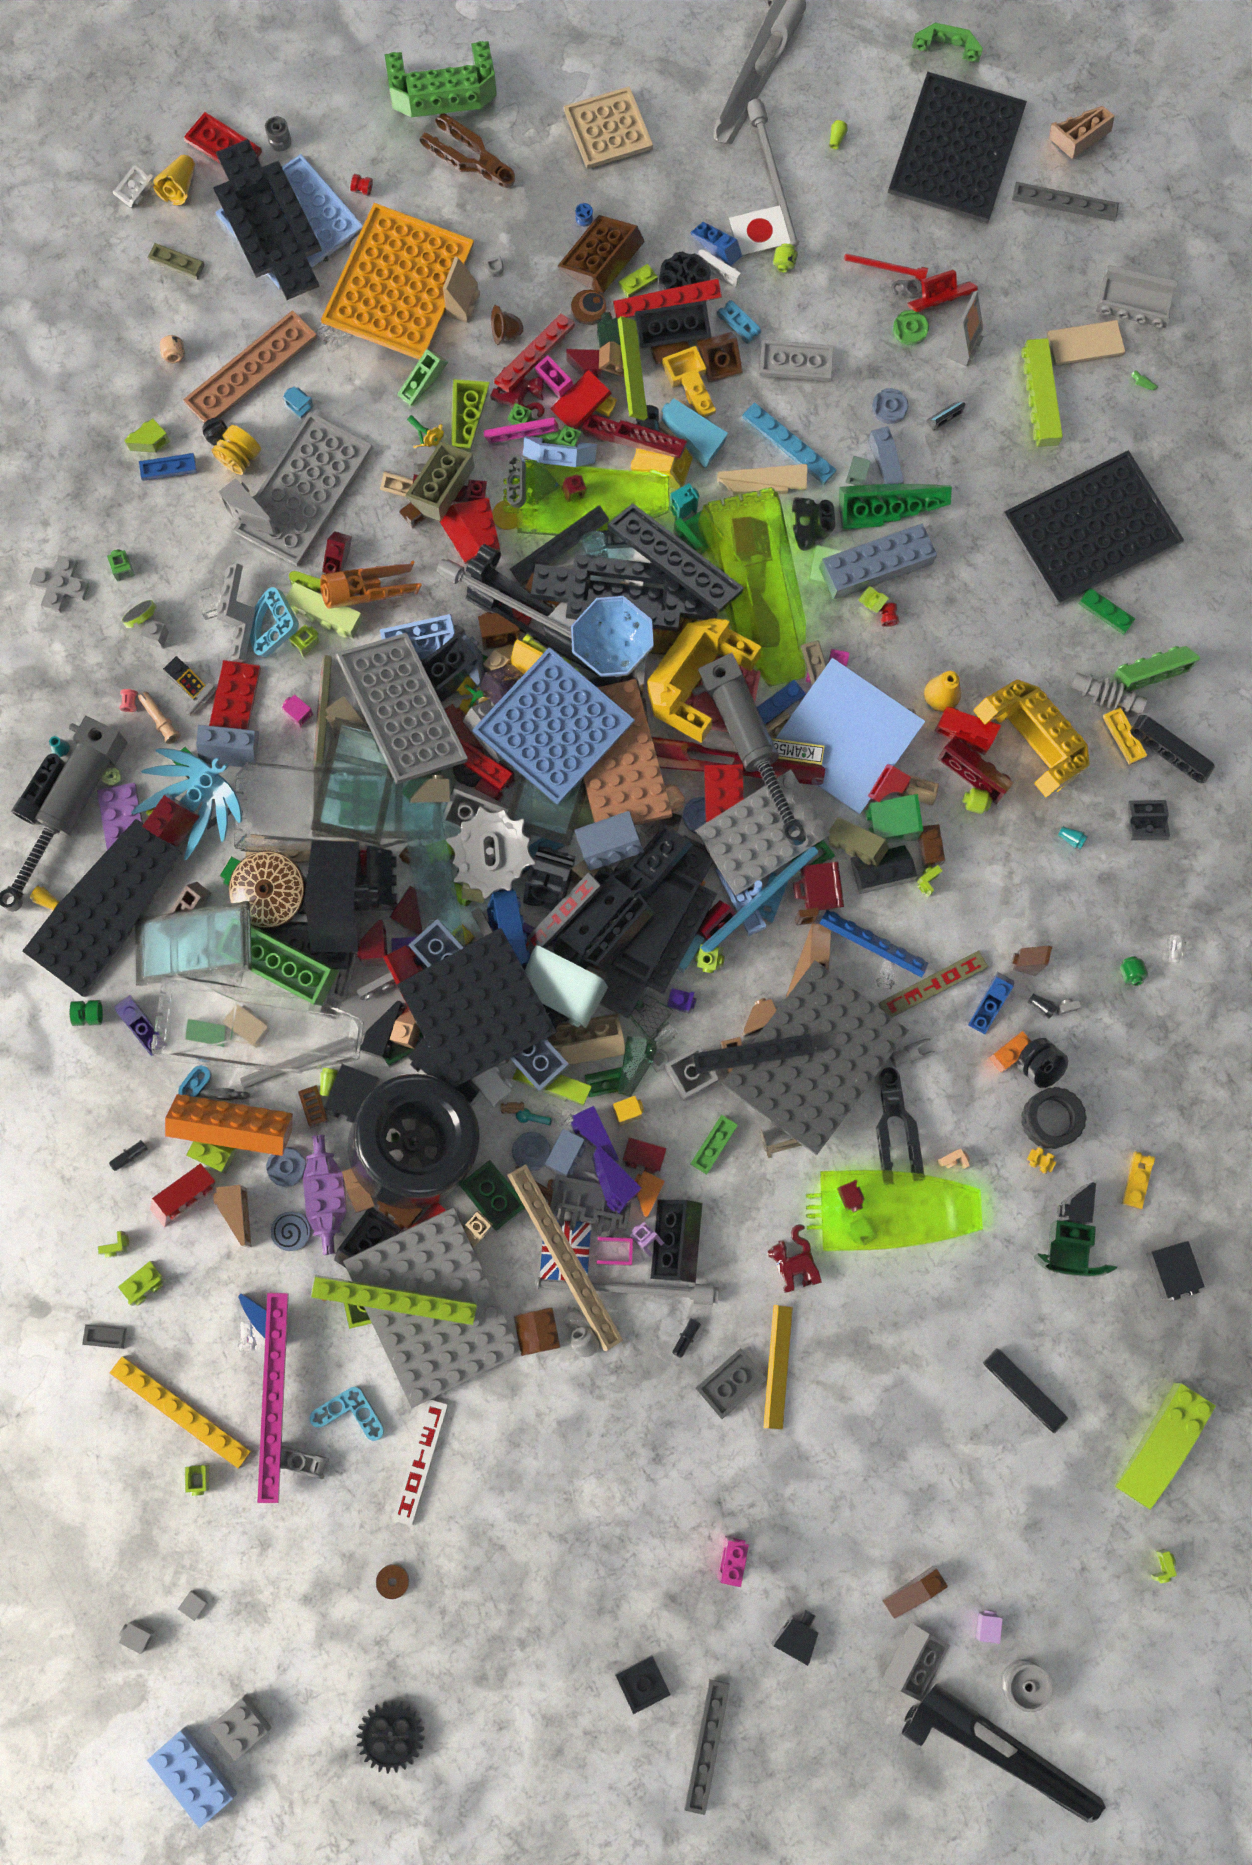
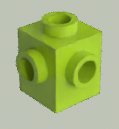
(710, 960)

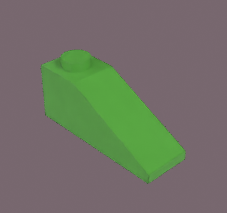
(422, 376)

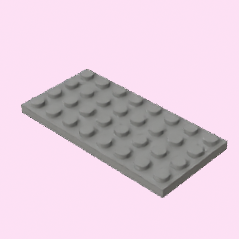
(306, 487)
(401, 708)

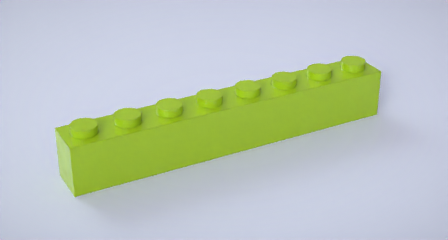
(393, 1299)

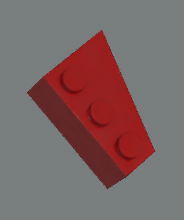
(968, 729)

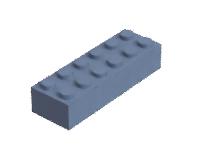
(877, 561)

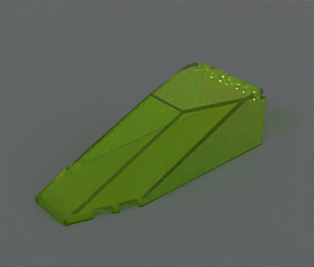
(753, 548)

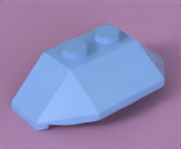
(425, 634)

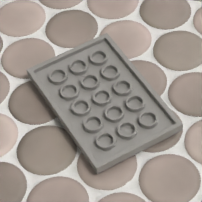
(750, 835)

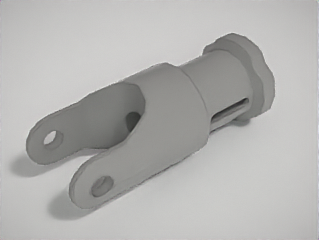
(909, 1053)

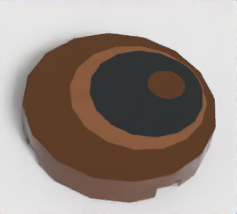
(588, 306)

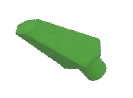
(1143, 381)

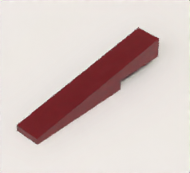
(633, 436)

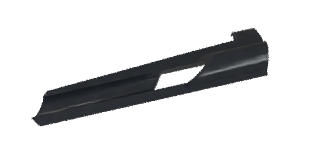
(483, 569)
(957, 1721)

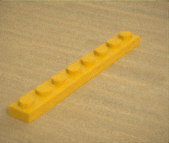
(180, 1412)

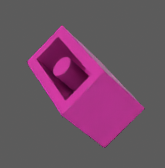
(553, 376)

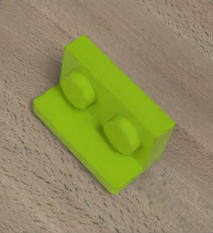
(141, 1283)

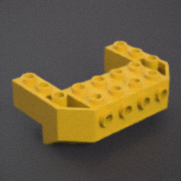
(679, 672)
(1042, 728)

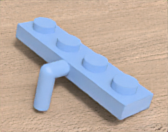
(754, 922)

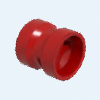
(361, 184)
(889, 615)

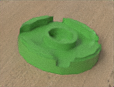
(910, 327)

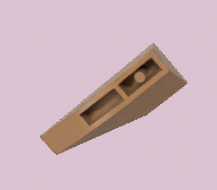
(815, 948)

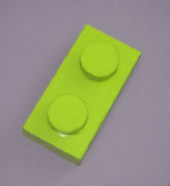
(638, 280)

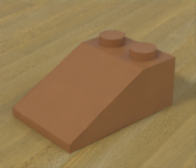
(233, 1205)

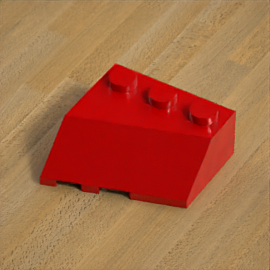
(470, 527)

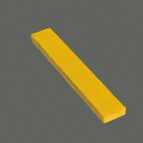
(778, 1367)

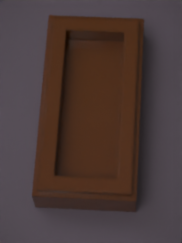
(806, 916)

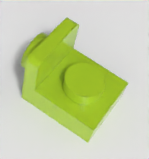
(872, 599)

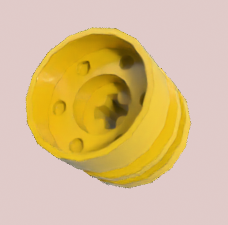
(236, 449)

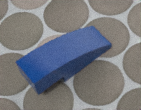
(255, 1313)

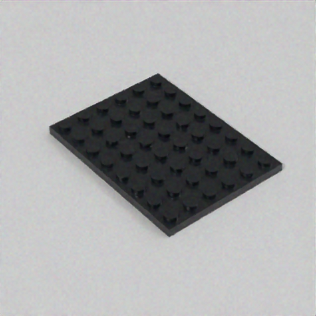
(957, 147)
(1093, 527)

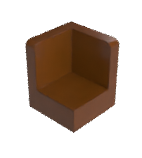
(412, 515)

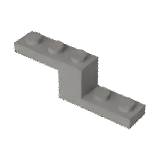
(235, 613)

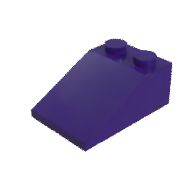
(590, 1128)
(616, 1184)

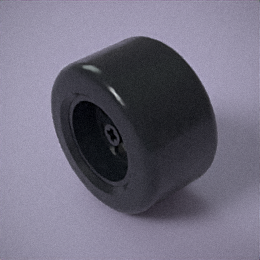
(429, 1103)

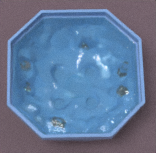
(612, 636)

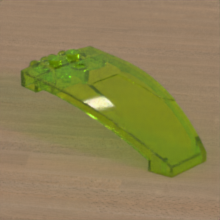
(614, 490)
(896, 1211)

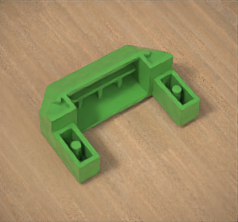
(442, 89)

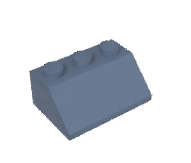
(230, 744)
(609, 840)

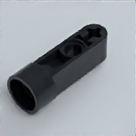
(38, 789)

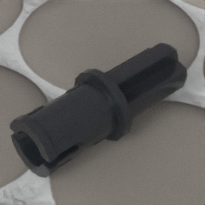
(128, 1155)
(686, 1338)

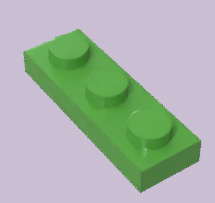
(713, 1144)

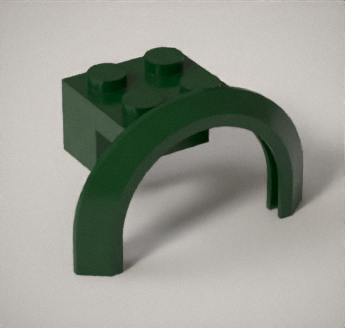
(1070, 1250)

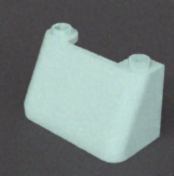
(565, 986)

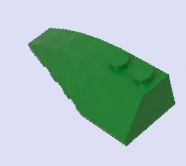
(881, 503)

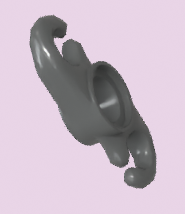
(905, 290)
(225, 1094)

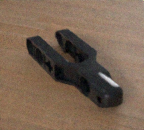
(893, 1105)

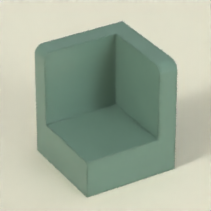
(858, 471)

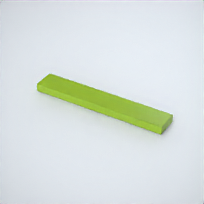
(632, 368)

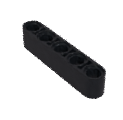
(1172, 749)
(1025, 1390)

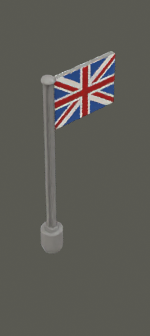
(580, 1242)

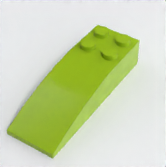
(1165, 1445)

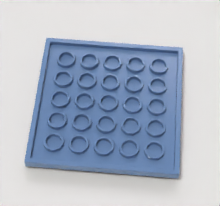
(553, 726)

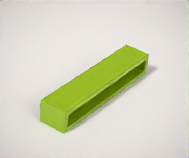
(1042, 392)

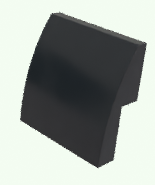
(1148, 820)

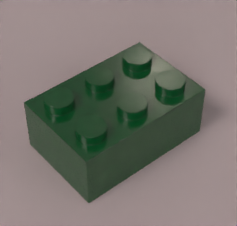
(493, 1195)

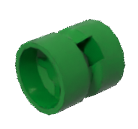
(93, 1013)

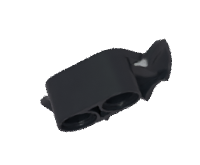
(808, 535)

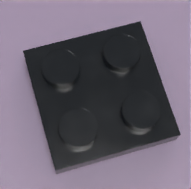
(642, 1684)

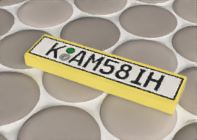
(799, 751)

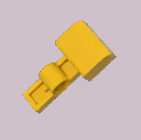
(687, 369)

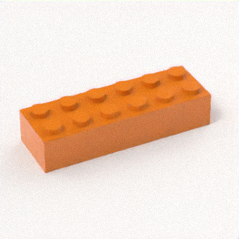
(229, 1124)

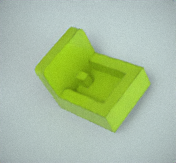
(928, 875)
(112, 1249)
(1167, 1563)

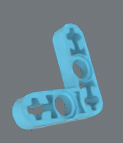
(348, 1404)

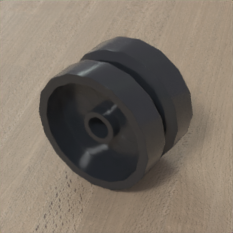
(1042, 1062)

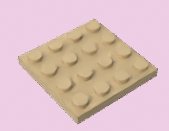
(608, 127)

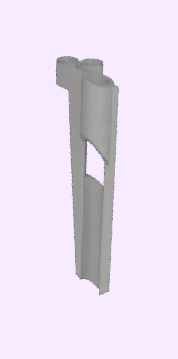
(782, 17)

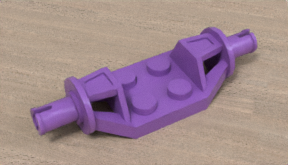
(324, 1194)

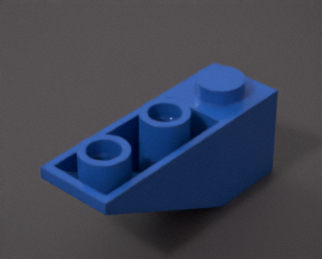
(718, 243)
(991, 1002)

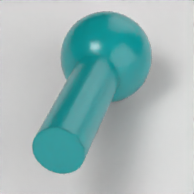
(526, 1115)

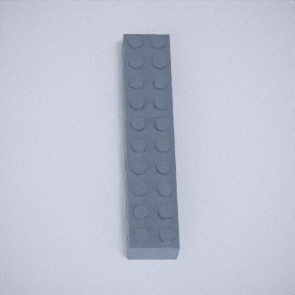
(539, 1063)

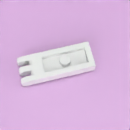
(721, 269)

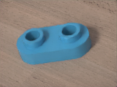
(192, 1081)

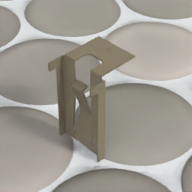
(791, 1143)

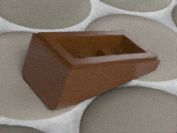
(318, 1121)

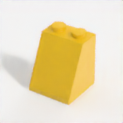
(674, 467)

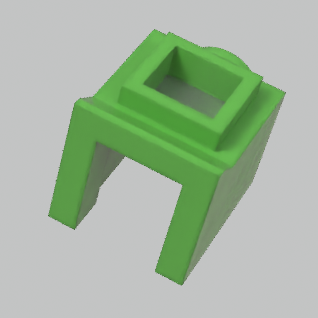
(120, 563)

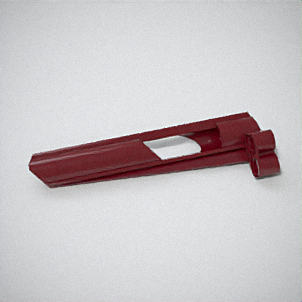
(674, 755)

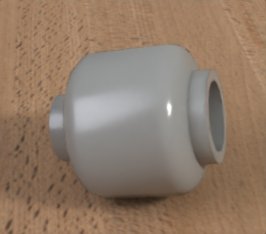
(584, 1342)

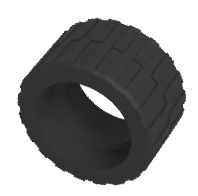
(1073, 1106)

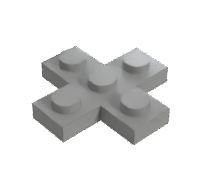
(59, 583)

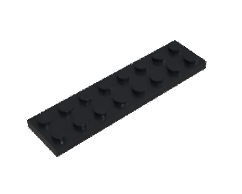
(675, 558)

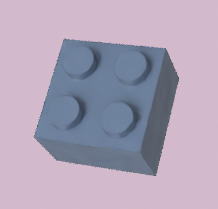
(565, 1153)

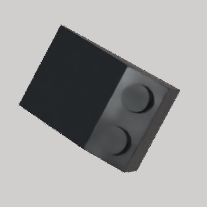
(449, 666)
(368, 1231)

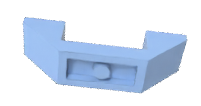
(559, 454)

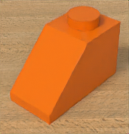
(650, 1190)

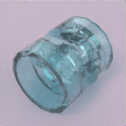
(595, 544)

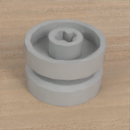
(1039, 1690)

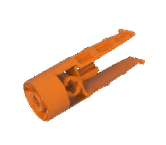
(344, 587)

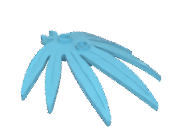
(201, 787)

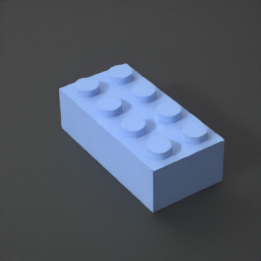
(192, 1777)

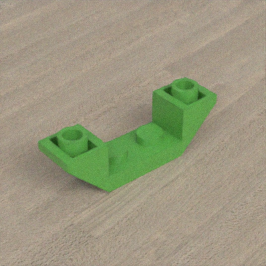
(951, 35)
(566, 436)

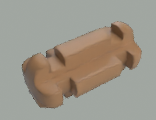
(512, 1107)

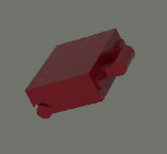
(820, 886)

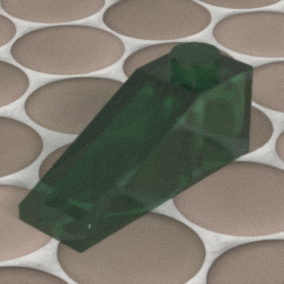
(637, 1059)

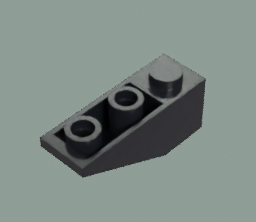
(377, 1037)

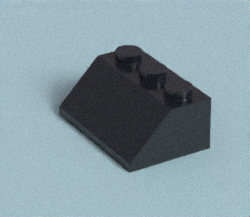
(893, 870)
(381, 874)

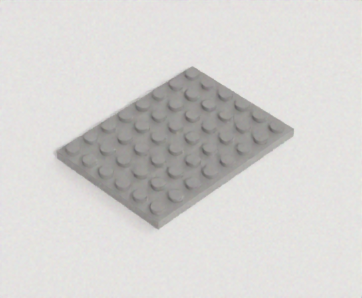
(427, 1351)

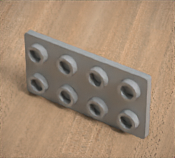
(374, 1000)

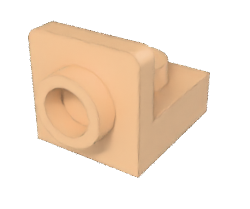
(951, 1159)

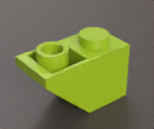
(147, 438)

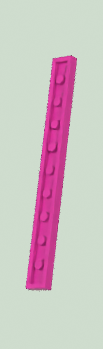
(273, 1398)

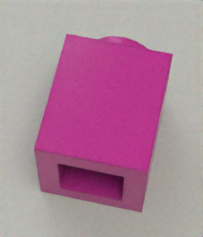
(297, 710)

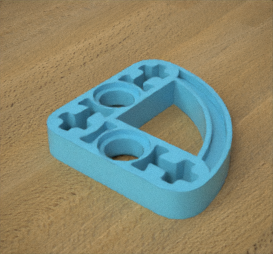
(283, 620)

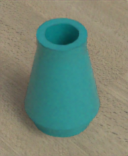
(59, 746)
(1073, 837)

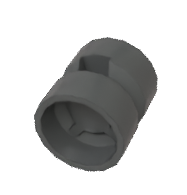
(278, 133)

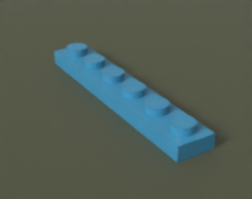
(788, 443)

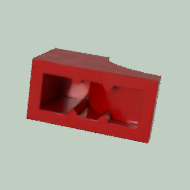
(889, 781)

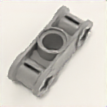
(312, 1464)

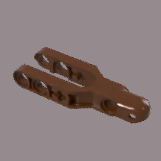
(487, 166)

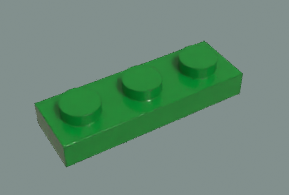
(1106, 611)

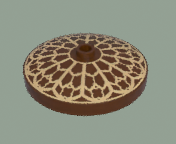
(284, 888)

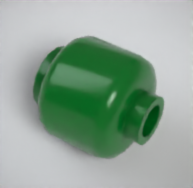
(1133, 971)

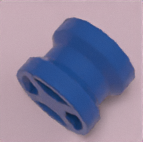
(586, 210)

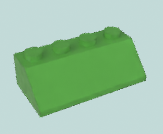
(1157, 668)

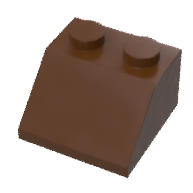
(720, 356)
(497, 631)
(537, 1331)

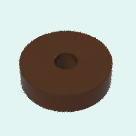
(392, 1591)

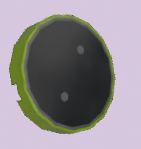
(139, 613)

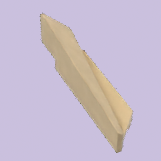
(754, 479)

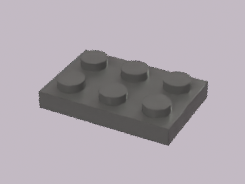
(731, 1383)

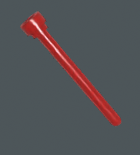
(919, 273)

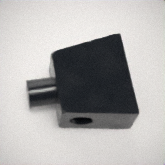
(797, 1638)

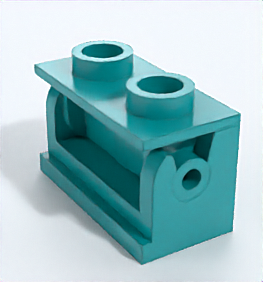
(684, 501)

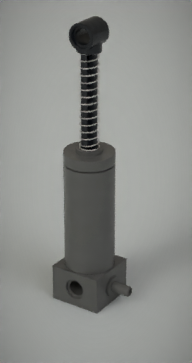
(748, 732)
(94, 750)

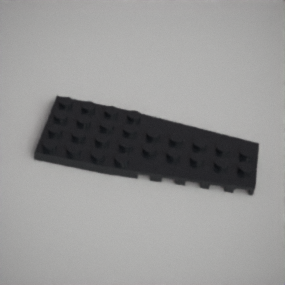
(102, 909)

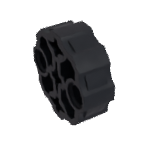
(678, 266)

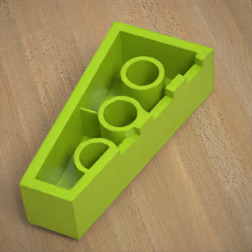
(466, 411)

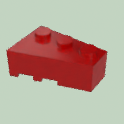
(182, 1194)

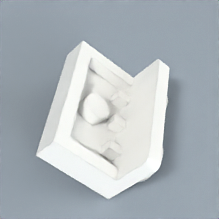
(133, 185)

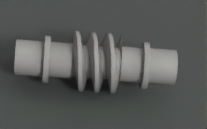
(1110, 693)

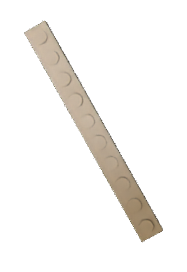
(565, 1257)

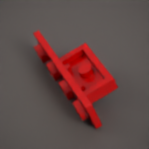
(941, 289)

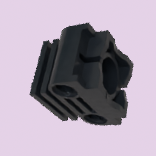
(548, 878)

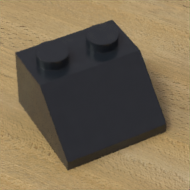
(1079, 1205)

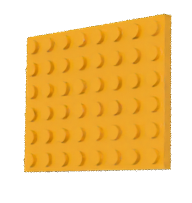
(395, 281)

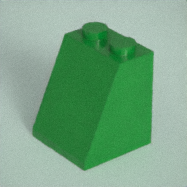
(896, 819)

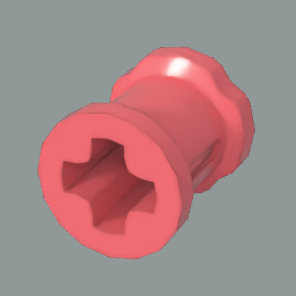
(128, 700)

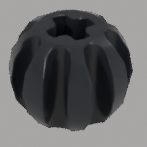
(213, 430)

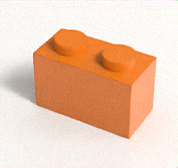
(1010, 1052)

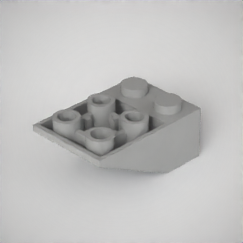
(245, 507)

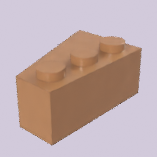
(1082, 131)

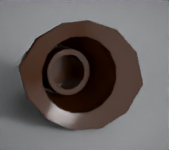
(505, 325)

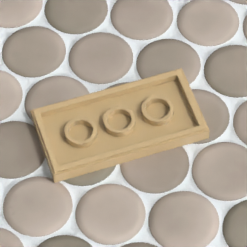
(1085, 343)

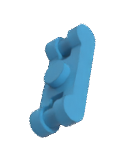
(739, 321)
(773, 902)

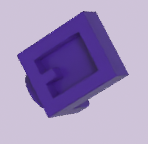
(681, 1000)

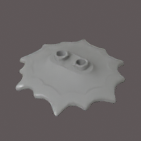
(476, 856)

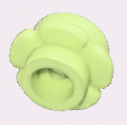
(111, 781)

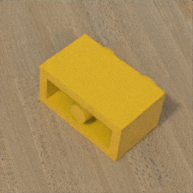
(628, 1110)

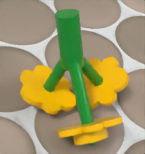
(432, 436)
(467, 688)

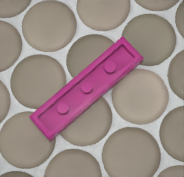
(520, 430)

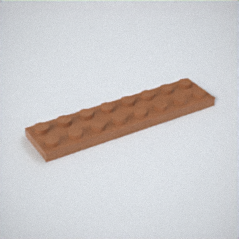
(250, 368)

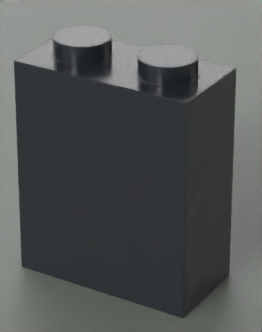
(349, 1092)
(1175, 1271)

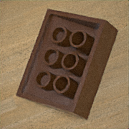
(602, 252)

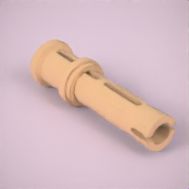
(163, 724)

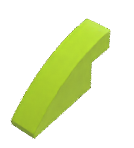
(562, 1088)

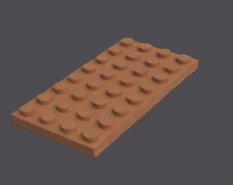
(629, 772)

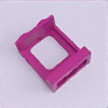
(732, 1561)

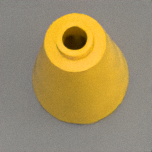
(175, 180)
(943, 691)

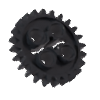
(390, 1757)

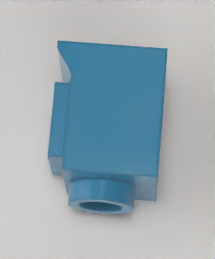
(297, 401)

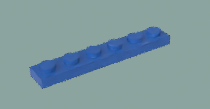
(874, 943)

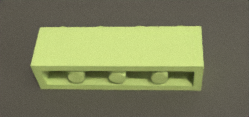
(312, 607)

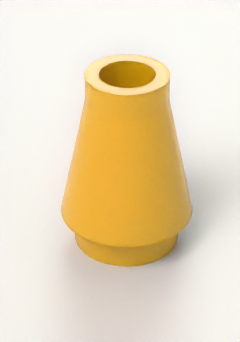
(43, 897)

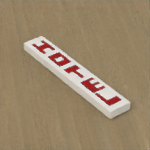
(420, 1462)

